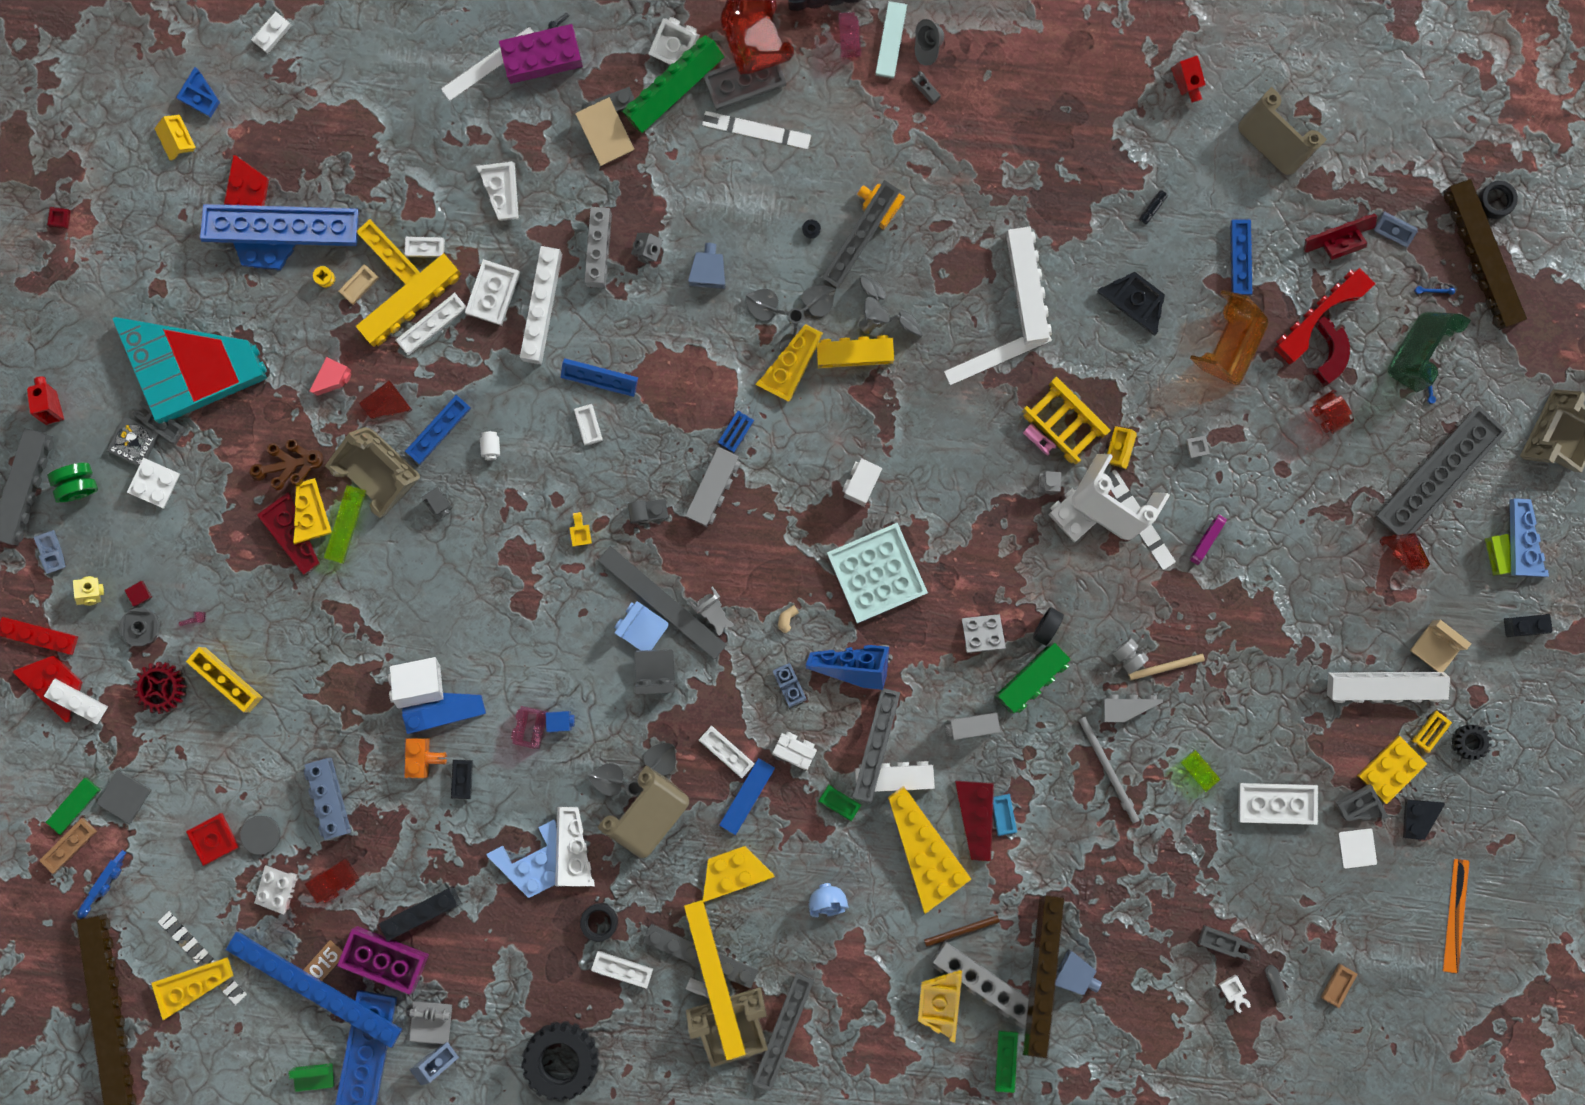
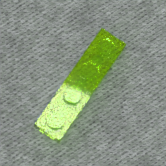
(345, 524)

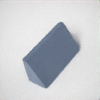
(1395, 229)

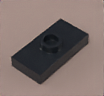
(461, 779)

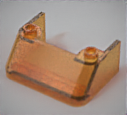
(1238, 341)

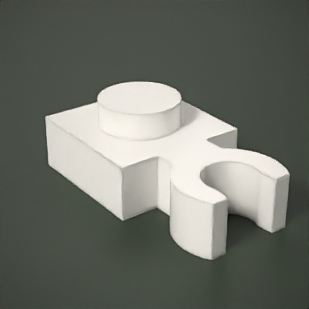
(1234, 990)

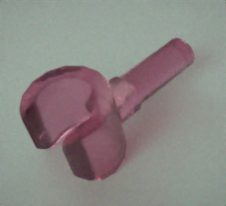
(199, 617)

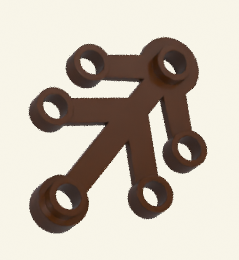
(289, 464)

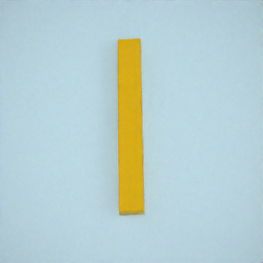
(714, 980)

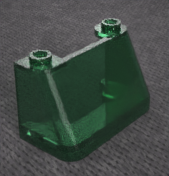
(1411, 361)

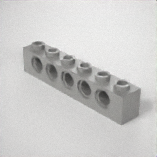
(948, 952)

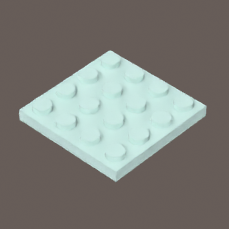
(877, 572)

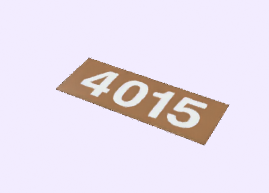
(324, 961)

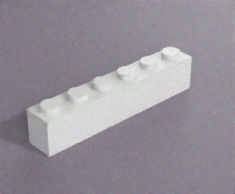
(1027, 285)
(541, 305)
(1388, 686)

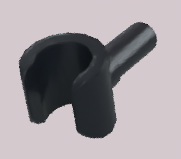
(553, 24)

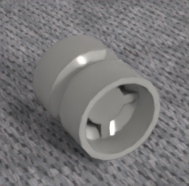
(1130, 656)

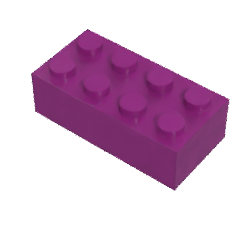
(540, 53)
(383, 960)

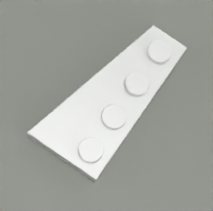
(571, 854)

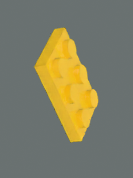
(1392, 769)

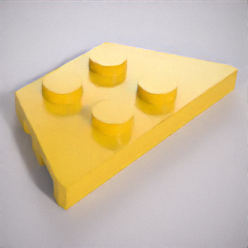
(733, 872)
(941, 1003)

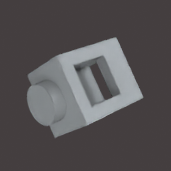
(1049, 482)

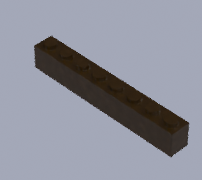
(1484, 254)
(1043, 977)

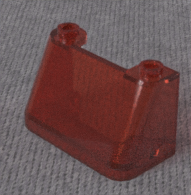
(754, 35)

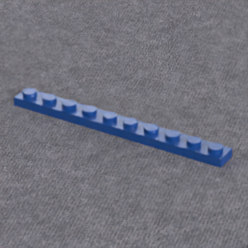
(314, 989)

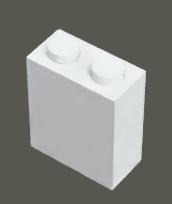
(415, 683)

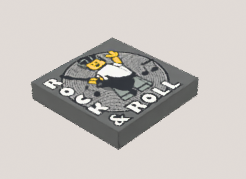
(133, 441)

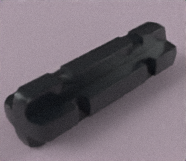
(1153, 207)

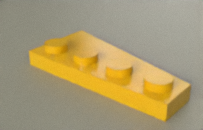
(185, 987)

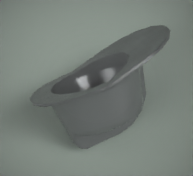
(927, 41)

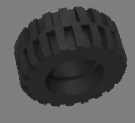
(544, 1082)

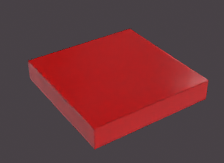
(212, 839)

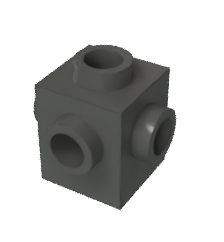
(646, 247)

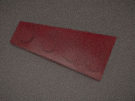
(279, 520)
(976, 806)

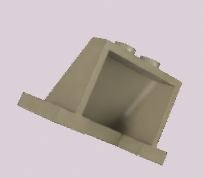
(1559, 432)
(748, 1009)

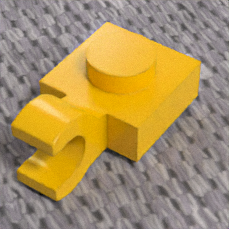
(580, 533)

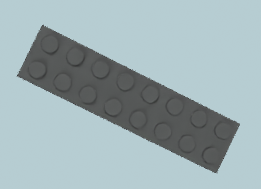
(1441, 473)

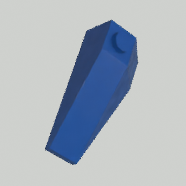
(859, 667)
(442, 712)

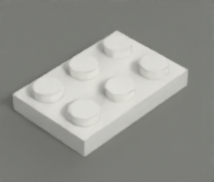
(492, 292)

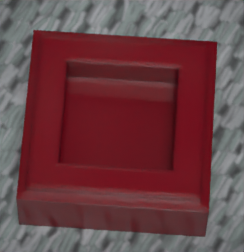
(58, 217)
(138, 593)

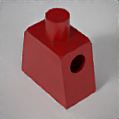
(1189, 77)
(44, 402)

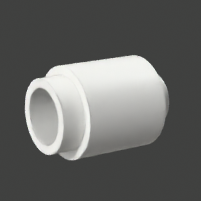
(490, 445)

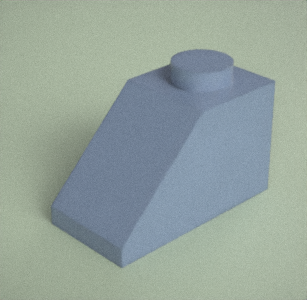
(434, 1064)

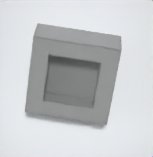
(1197, 447)

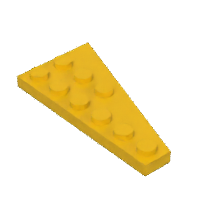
(929, 858)

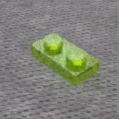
(1200, 770)

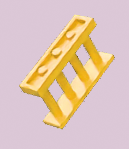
(1070, 402)

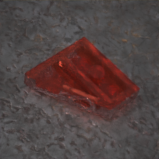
(384, 402)
(1408, 550)

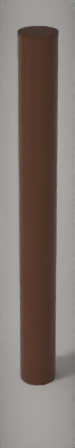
(962, 930)

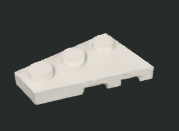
(501, 186)

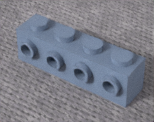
(327, 798)

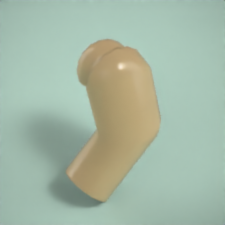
(784, 619)

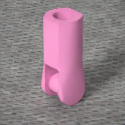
(1036, 437)

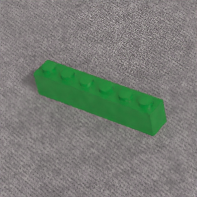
(673, 83)

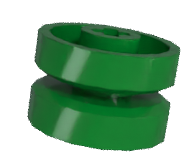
(72, 482)

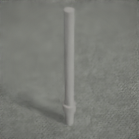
(1126, 802)

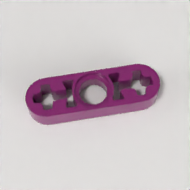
(1208, 539)

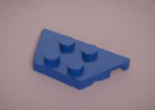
(263, 255)

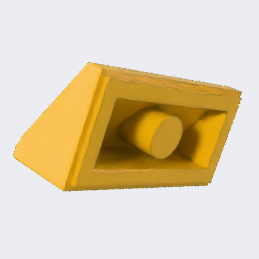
(1121, 446)

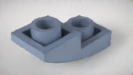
(789, 685)

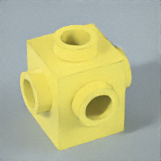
(87, 591)

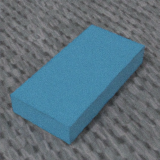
(1004, 815)

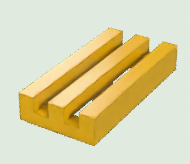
(1425, 727)

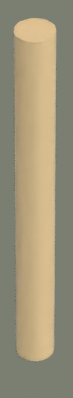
(1166, 667)

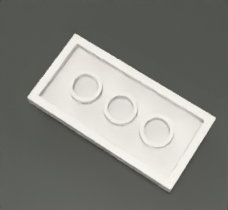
(1278, 803)

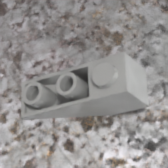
(1124, 709)

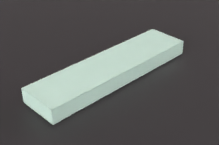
(891, 39)

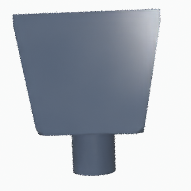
(708, 269)
(1076, 974)

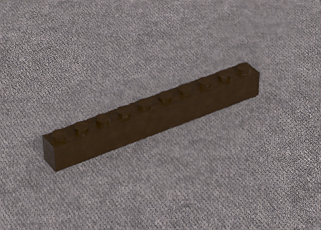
(105, 1010)

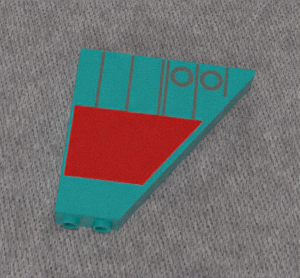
(187, 367)

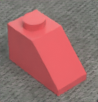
(330, 377)

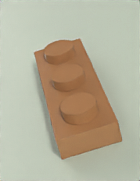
(68, 846)

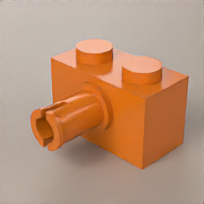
(418, 758)

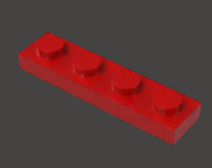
(38, 635)

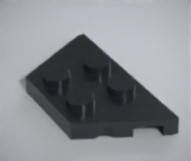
(1136, 299)

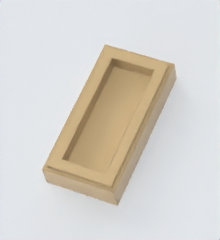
(358, 284)

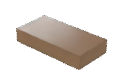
(1338, 985)

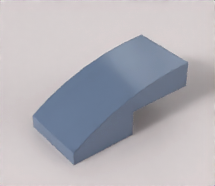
(50, 551)

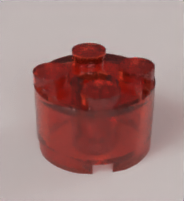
(1332, 412)

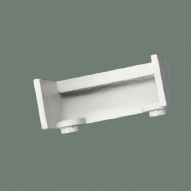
(1093, 500)

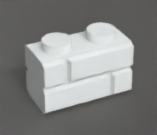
(795, 751)

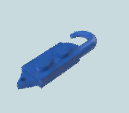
(102, 886)

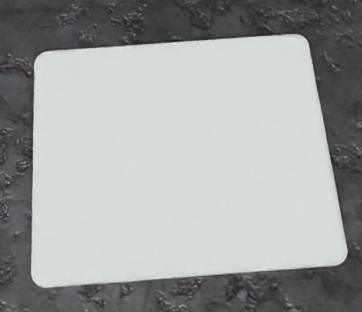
(1358, 848)

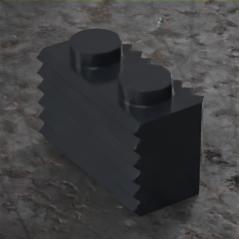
(1528, 625)

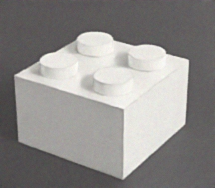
(862, 483)

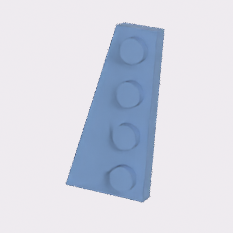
(1524, 541)

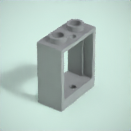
(972, 726)

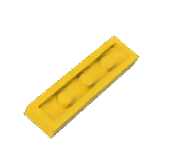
(387, 251)

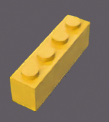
(855, 352)
(224, 679)

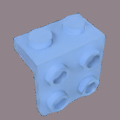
(641, 627)

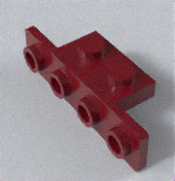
(1342, 239)

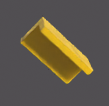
(174, 136)

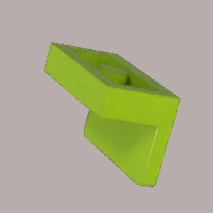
(1499, 554)

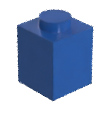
(559, 721)

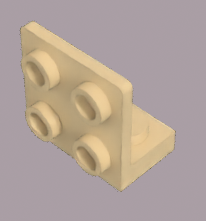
(1439, 645)

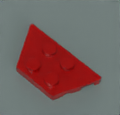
(245, 185)
(40, 676)

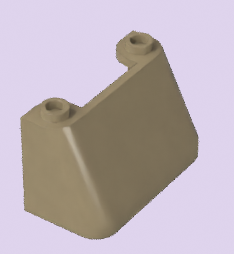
(1276, 137)
(374, 468)
(648, 816)

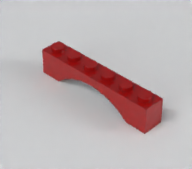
(1354, 287)

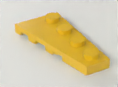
(791, 364)

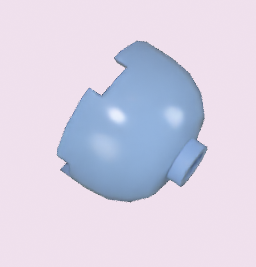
(828, 901)

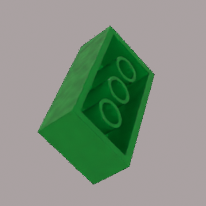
(1032, 678)

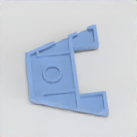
(534, 871)

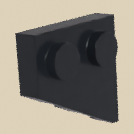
(1420, 817)

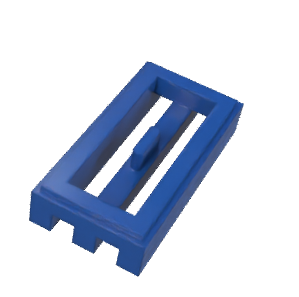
(727, 445)

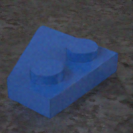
(198, 94)

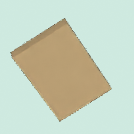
(604, 131)

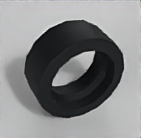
(1510, 193)
(1048, 626)
(613, 920)

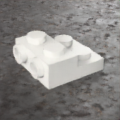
(672, 40)
(1069, 518)

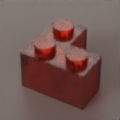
(327, 884)

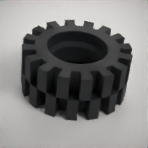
(1483, 742)

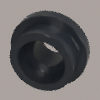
(809, 234)

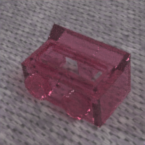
(849, 35)
(518, 732)

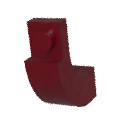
(1338, 352)

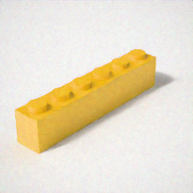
(408, 300)

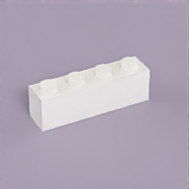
(911, 777)

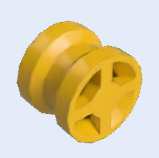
(327, 279)

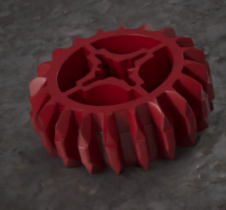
(170, 699)

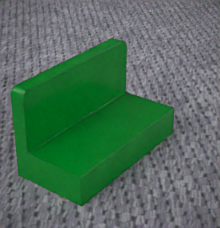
(312, 1077)

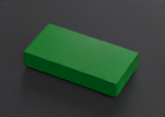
(839, 802)

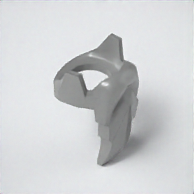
(711, 608)

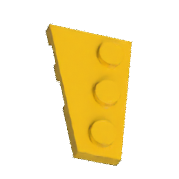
(309, 513)

